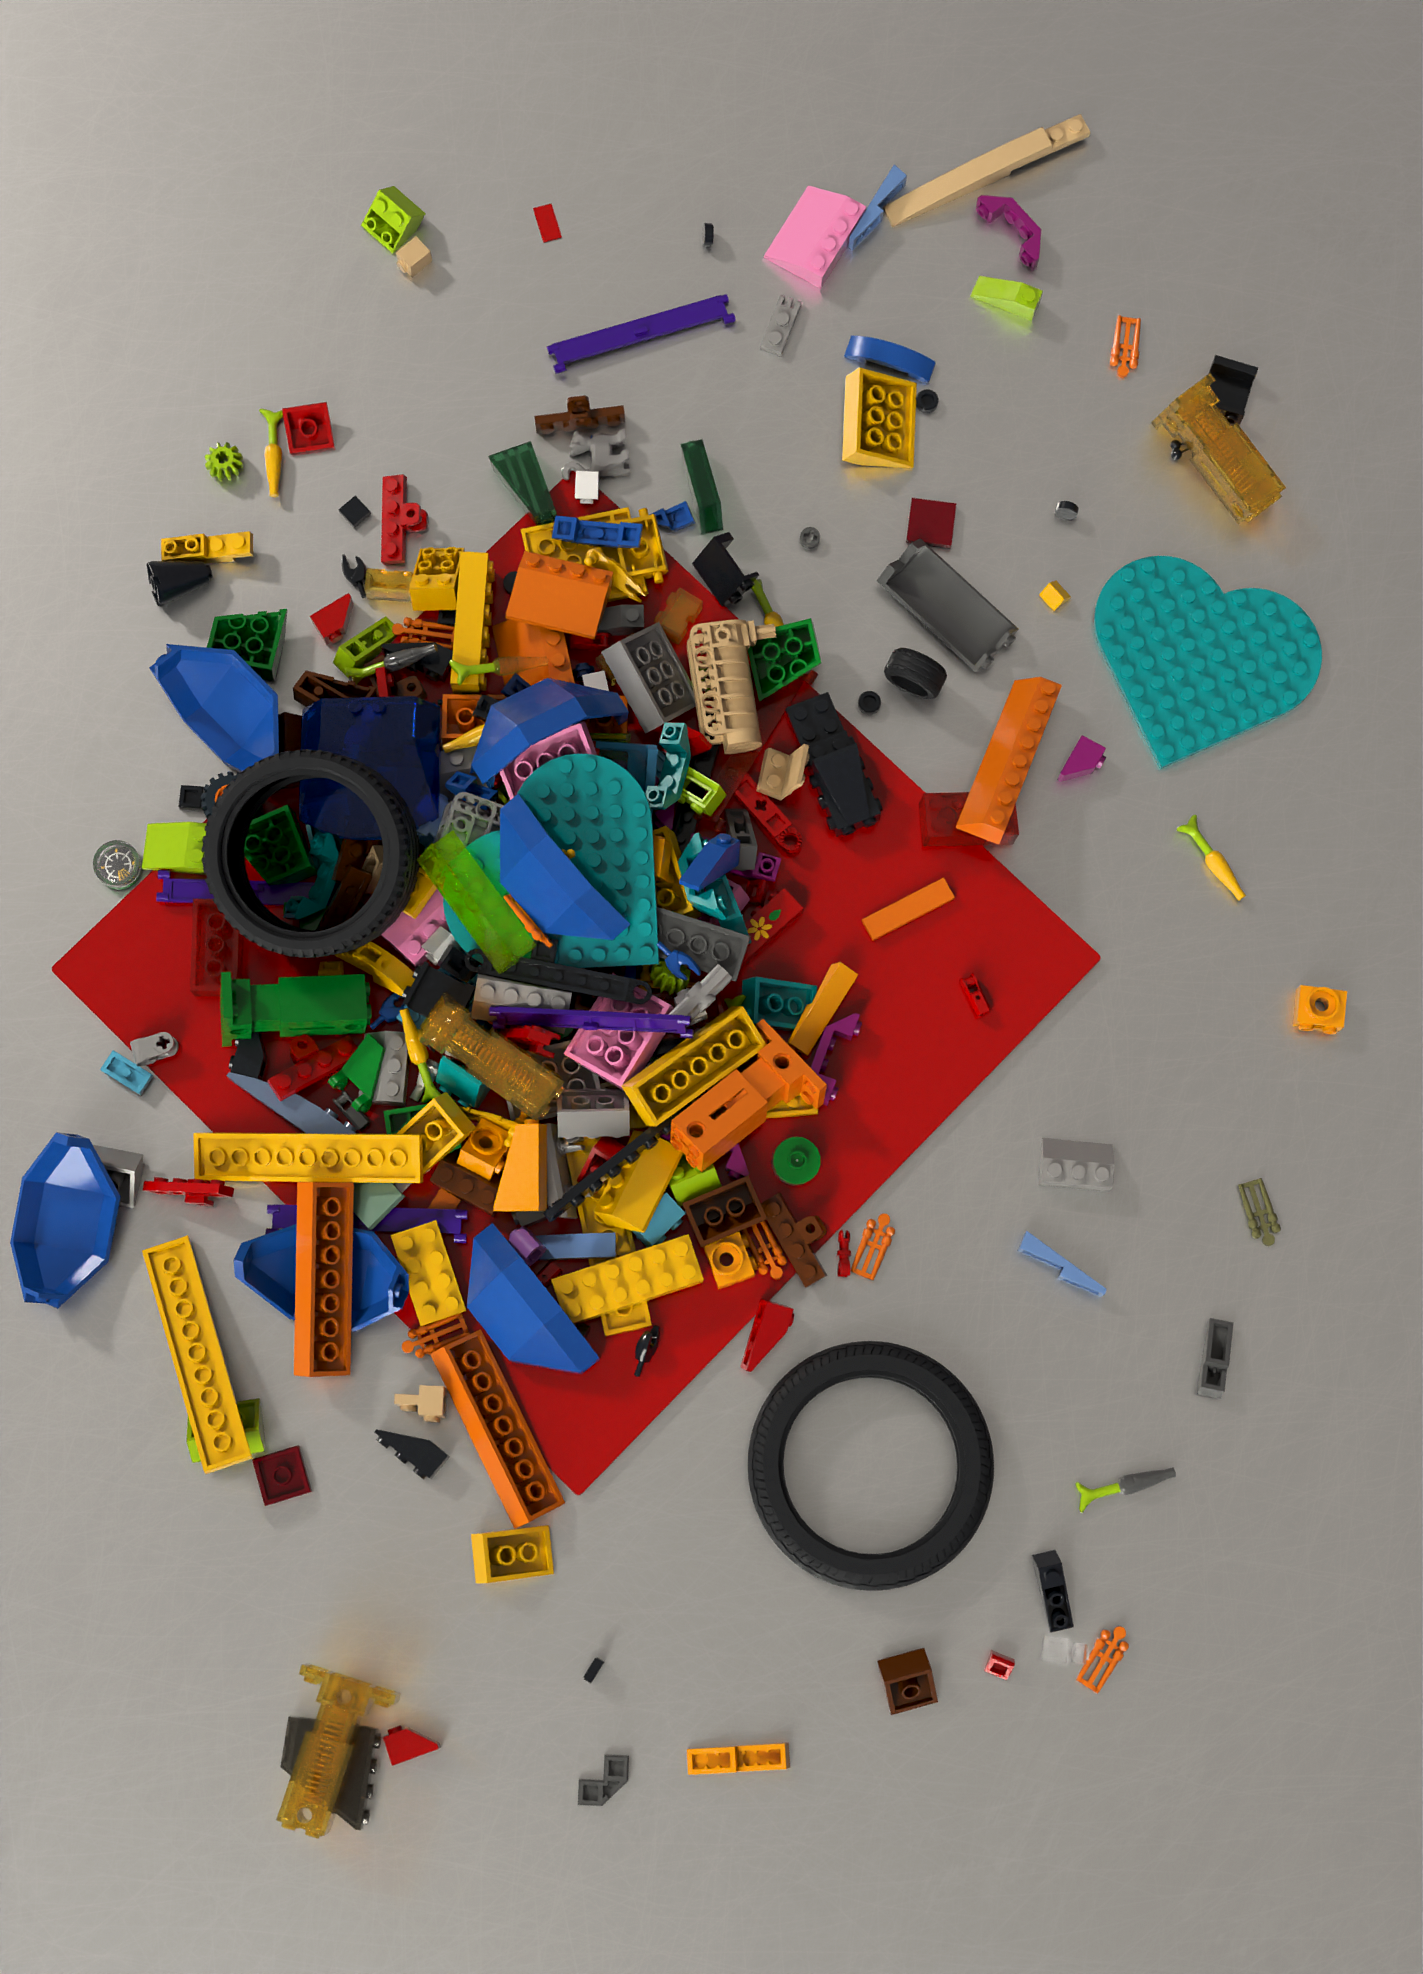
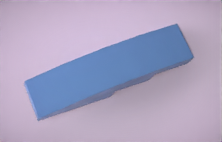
(578, 1246)

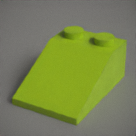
(174, 847)

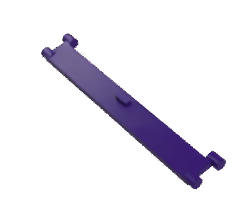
(639, 330)
(188, 889)
(591, 1020)
(395, 1221)

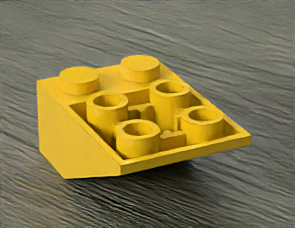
(435, 579)

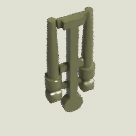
(1267, 1239)

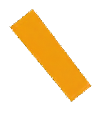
(820, 1011)
(738, 1758)

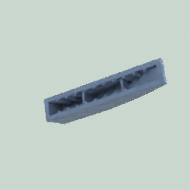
(294, 1109)

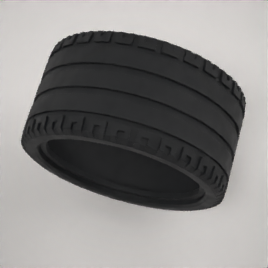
(226, 857)

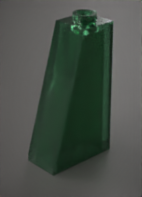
(524, 479)
(702, 486)

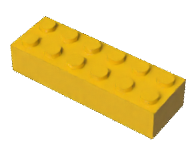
(472, 619)
(694, 1066)
(628, 1280)

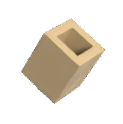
(413, 257)

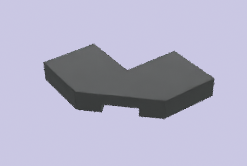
(600, 1791)

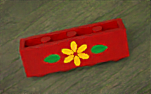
(770, 921)

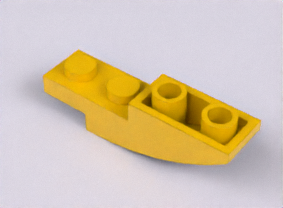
(207, 548)
(382, 965)

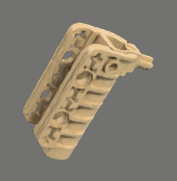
(729, 682)

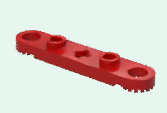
(771, 819)

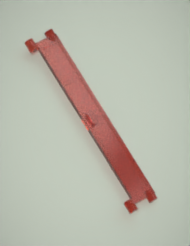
(740, 763)

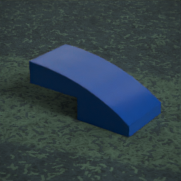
(467, 783)

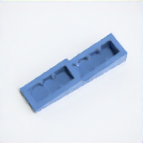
(873, 215)
(1069, 1273)

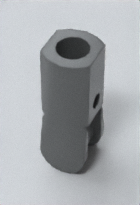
(357, 1119)

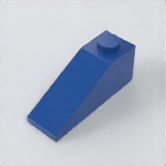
(712, 862)

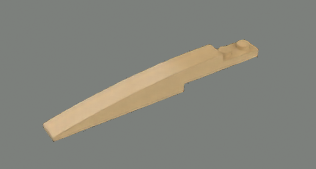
(986, 169)

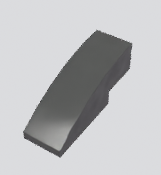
(1215, 1358)

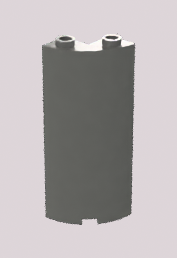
(948, 605)

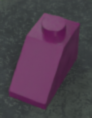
(1083, 759)

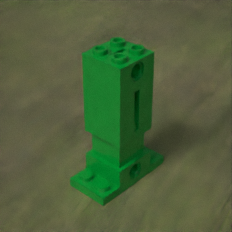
(294, 1006)

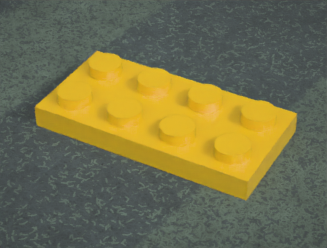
(430, 1272)

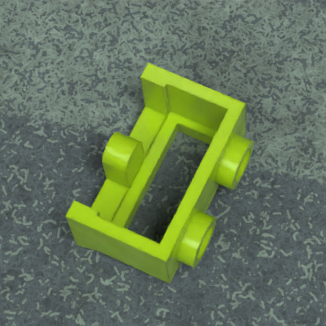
(712, 798)

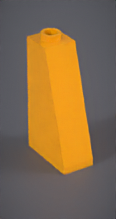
(525, 1171)

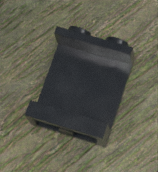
(1232, 386)
(722, 572)
(430, 986)

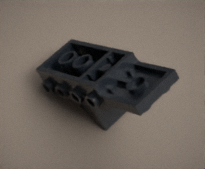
(834, 766)

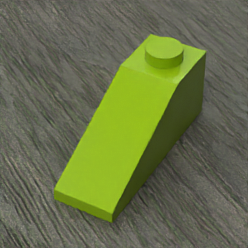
(1008, 295)
(364, 646)

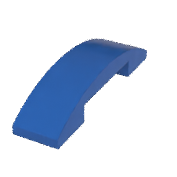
(890, 355)
(597, 533)

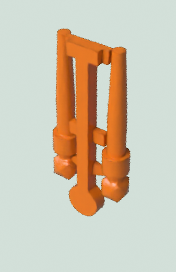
(1123, 370)
(398, 630)
(529, 924)
(883, 1220)
(776, 1272)
(408, 1346)
(1119, 1633)

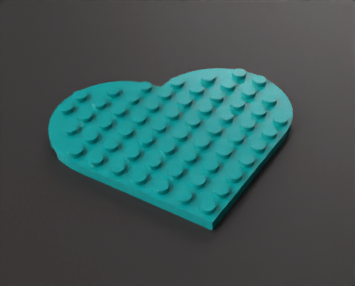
(1201, 658)
(608, 823)

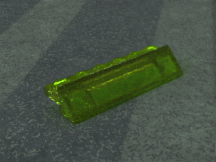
(476, 902)

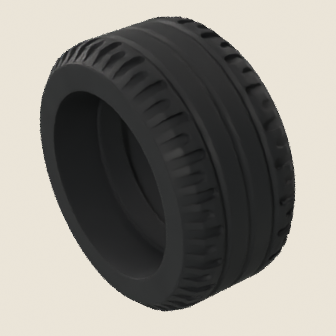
(915, 673)

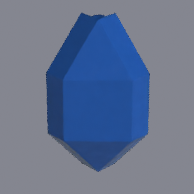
(221, 702)
(534, 716)
(548, 881)
(63, 1220)
(378, 1279)
(520, 1310)

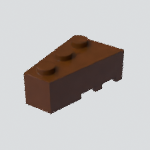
(315, 686)

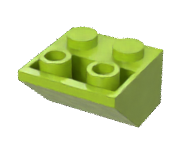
(392, 218)
(690, 1182)

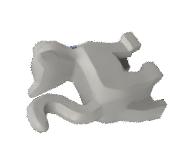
(601, 454)

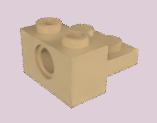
(430, 1402)

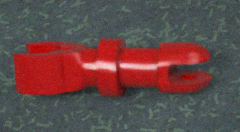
(844, 1254)

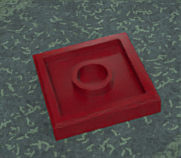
(931, 522)
(282, 1475)

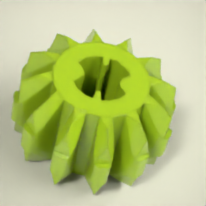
(224, 453)
(666, 980)

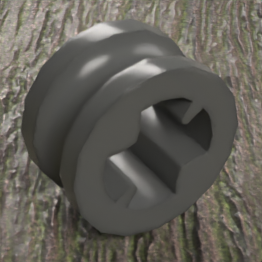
(806, 532)

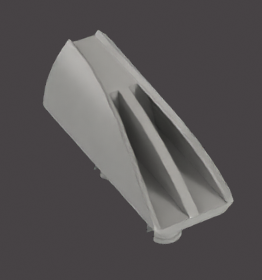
(558, 1170)

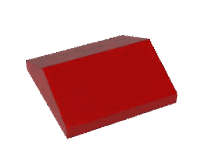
(308, 427)

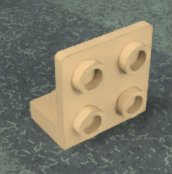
(782, 772)

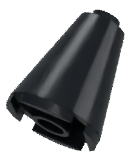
(176, 578)

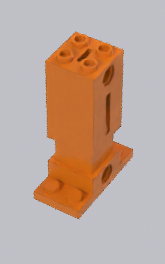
(742, 1101)

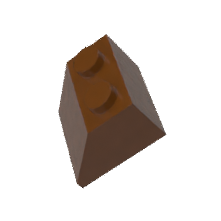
(907, 1681)

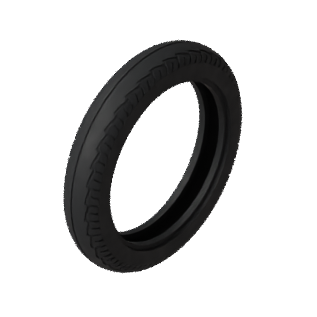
(971, 1445)

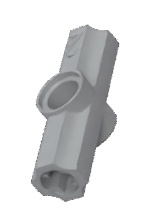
(703, 993)

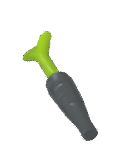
(392, 662)
(1126, 1485)

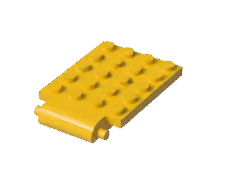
(639, 563)

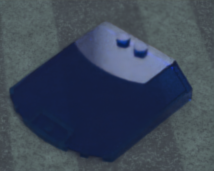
(387, 734)

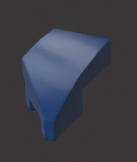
(675, 517)

